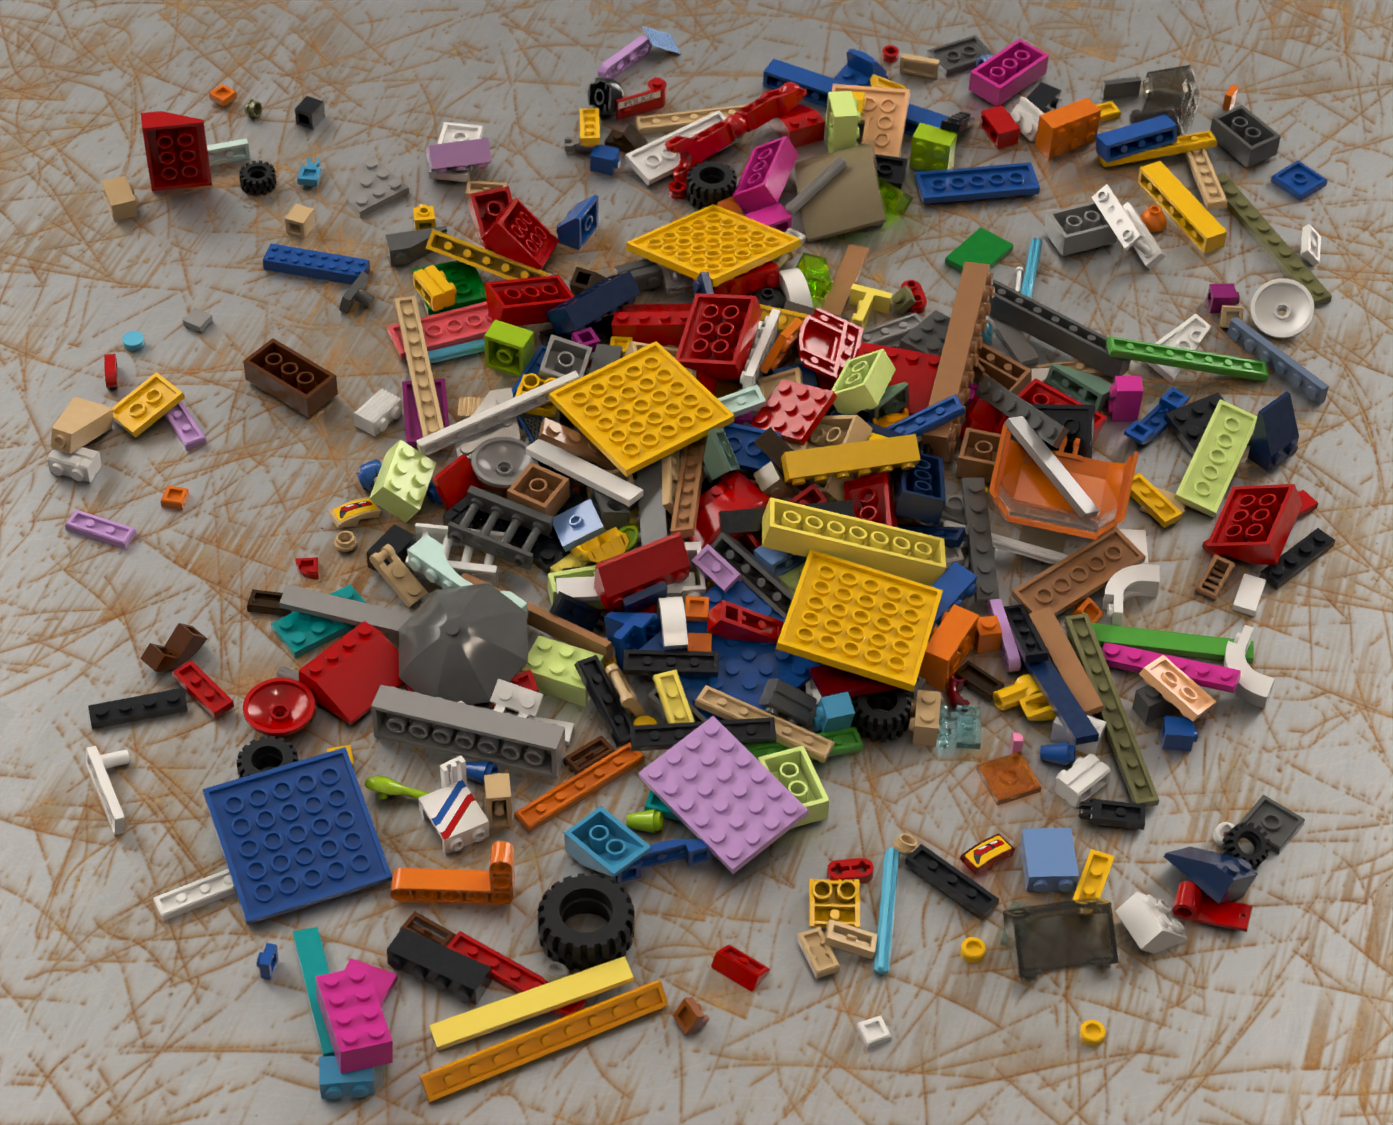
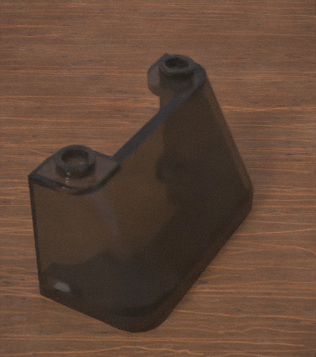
(1170, 93)
(1061, 936)

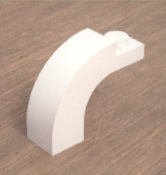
(795, 286)
(1127, 583)
(673, 622)
(1252, 685)

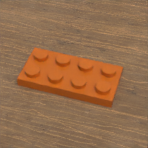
(782, 346)

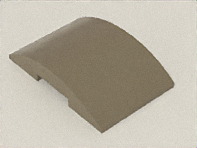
(848, 200)

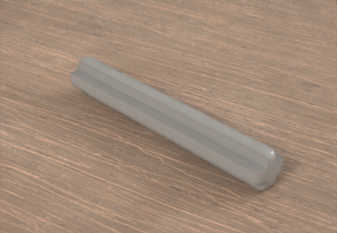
(815, 186)

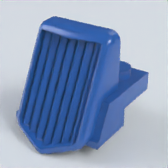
(860, 69)
(630, 631)

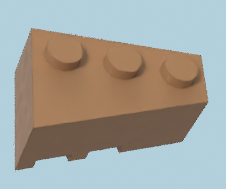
(1002, 369)

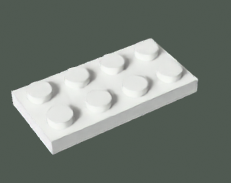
(453, 133)

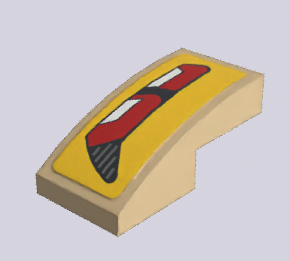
(351, 512)

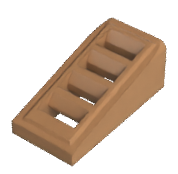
(1221, 564)

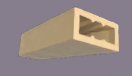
(80, 424)

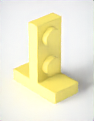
(868, 300)

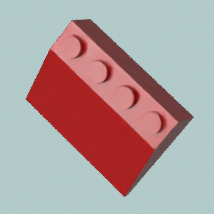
(175, 151)
(520, 236)
(651, 322)
(719, 334)
(912, 367)
(1256, 523)
(351, 672)

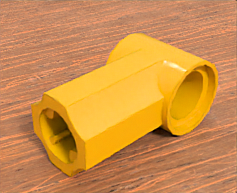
(1010, 696)

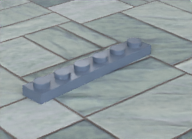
(1277, 360)

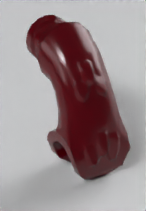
(954, 687)

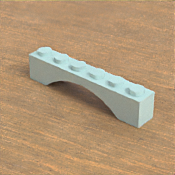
(430, 560)

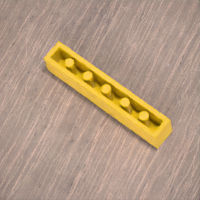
(1182, 207)
(480, 257)
(850, 459)

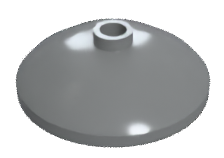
(500, 461)

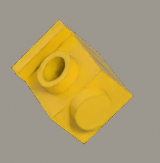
(424, 214)

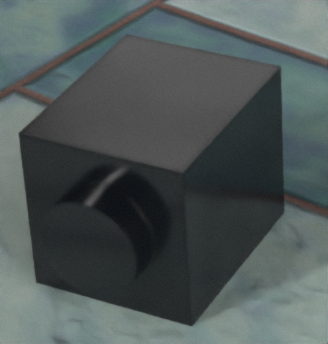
(309, 112)

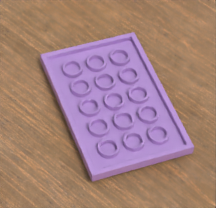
(723, 794)

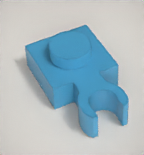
(310, 174)

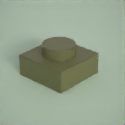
(903, 300)

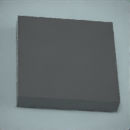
(1276, 820)

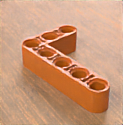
(460, 885)

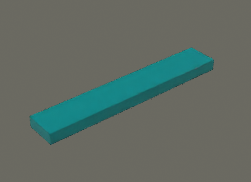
(312, 964)

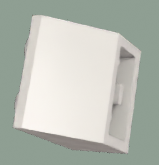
(1151, 923)

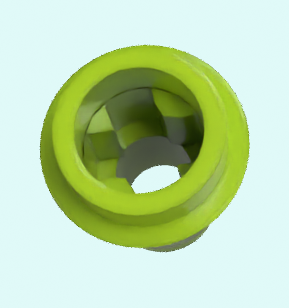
(646, 821)

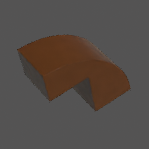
(179, 648)

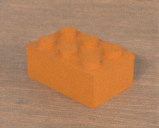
(1067, 128)
(949, 646)

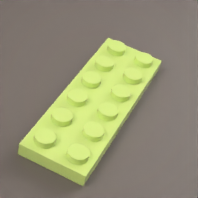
(1216, 458)

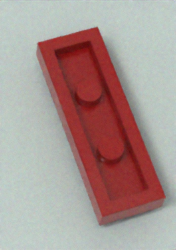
(203, 689)

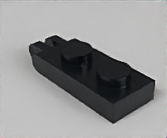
(576, 612)
(1113, 813)

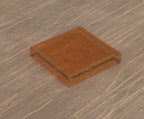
(1008, 778)

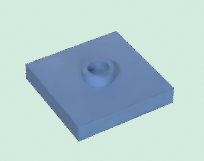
(578, 525)

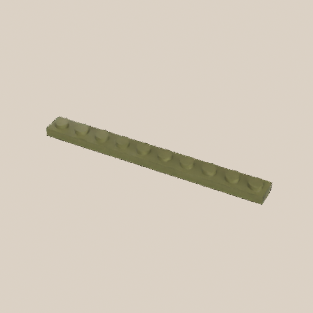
(1271, 241)
(1117, 724)

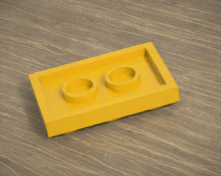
(146, 404)

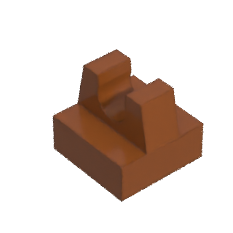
(690, 1016)

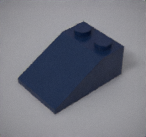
(1274, 433)
(1215, 873)

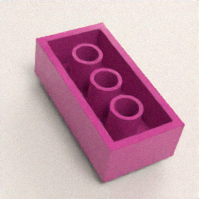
(1008, 72)
(765, 175)
(354, 1019)

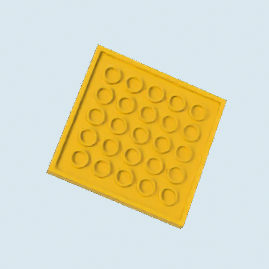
(713, 243)
(641, 408)
(860, 620)

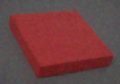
(455, 481)

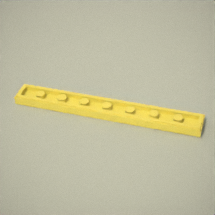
(531, 1003)

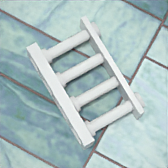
(1128, 226)
(486, 572)

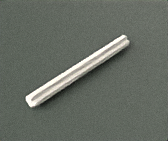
(1019, 547)

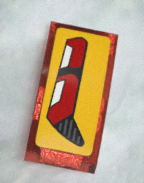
(987, 852)

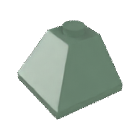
(892, 401)
(718, 455)

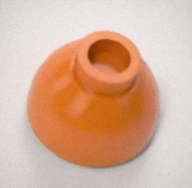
(1154, 219)

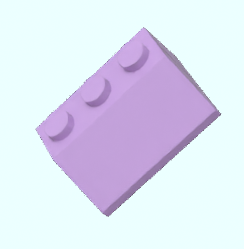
(459, 155)

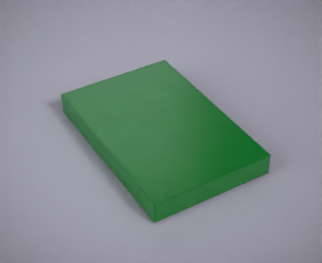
(979, 248)

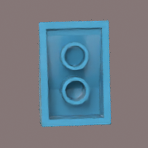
(604, 843)

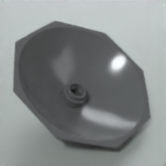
(463, 643)

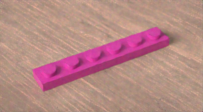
(1201, 673)

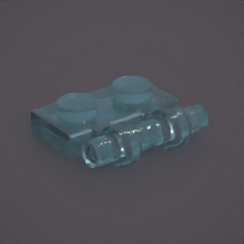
(967, 727)

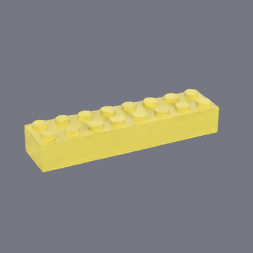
(886, 548)

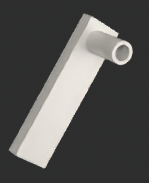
(97, 768)

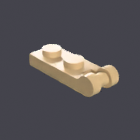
(398, 575)

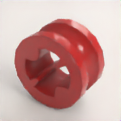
(890, 53)
(677, 189)

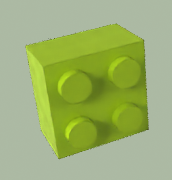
(932, 148)
(508, 348)

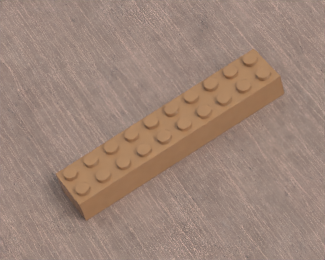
(960, 352)

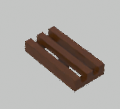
(591, 756)
(409, 925)

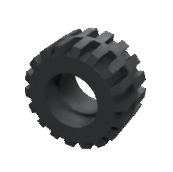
(710, 183)
(879, 724)
(264, 754)

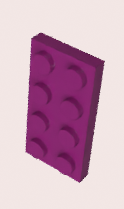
(412, 423)

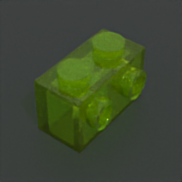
(894, 197)
(816, 274)

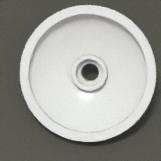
(1282, 296)

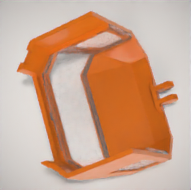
(1031, 500)

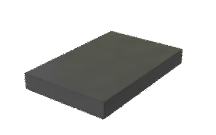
(959, 55)

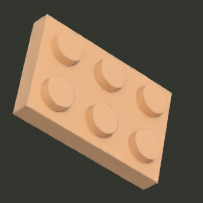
(1177, 688)

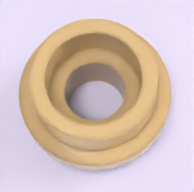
(345, 541)
(905, 843)

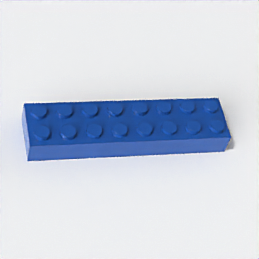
(314, 264)

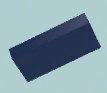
(644, 598)

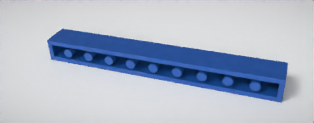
(819, 85)

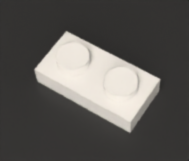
(1310, 245)

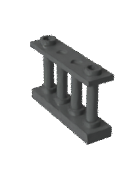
(505, 509)

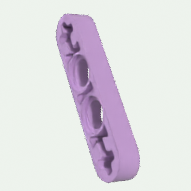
(625, 57)
(1008, 646)

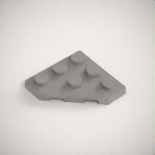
(374, 188)
(505, 429)

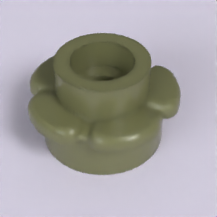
(253, 108)

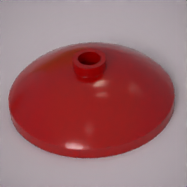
(279, 706)

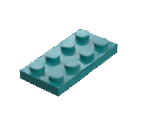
(306, 632)

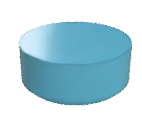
(133, 340)

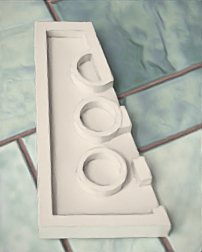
(1185, 336)

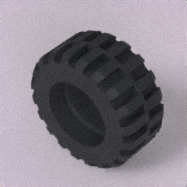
(581, 896)

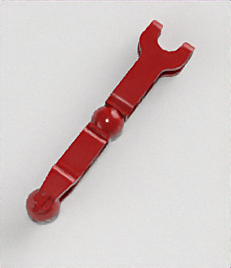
(722, 134)

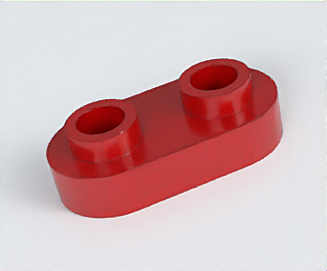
(918, 293)

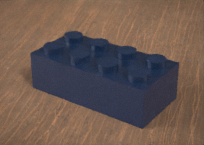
(593, 303)
(920, 490)

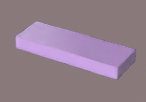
(184, 427)
(100, 529)

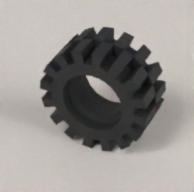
(257, 178)
(1254, 836)

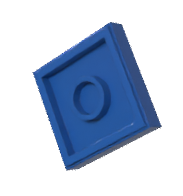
(1299, 180)

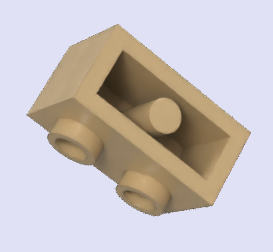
(926, 718)

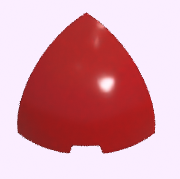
(983, 417)

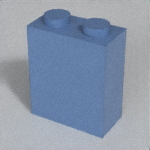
(1049, 859)

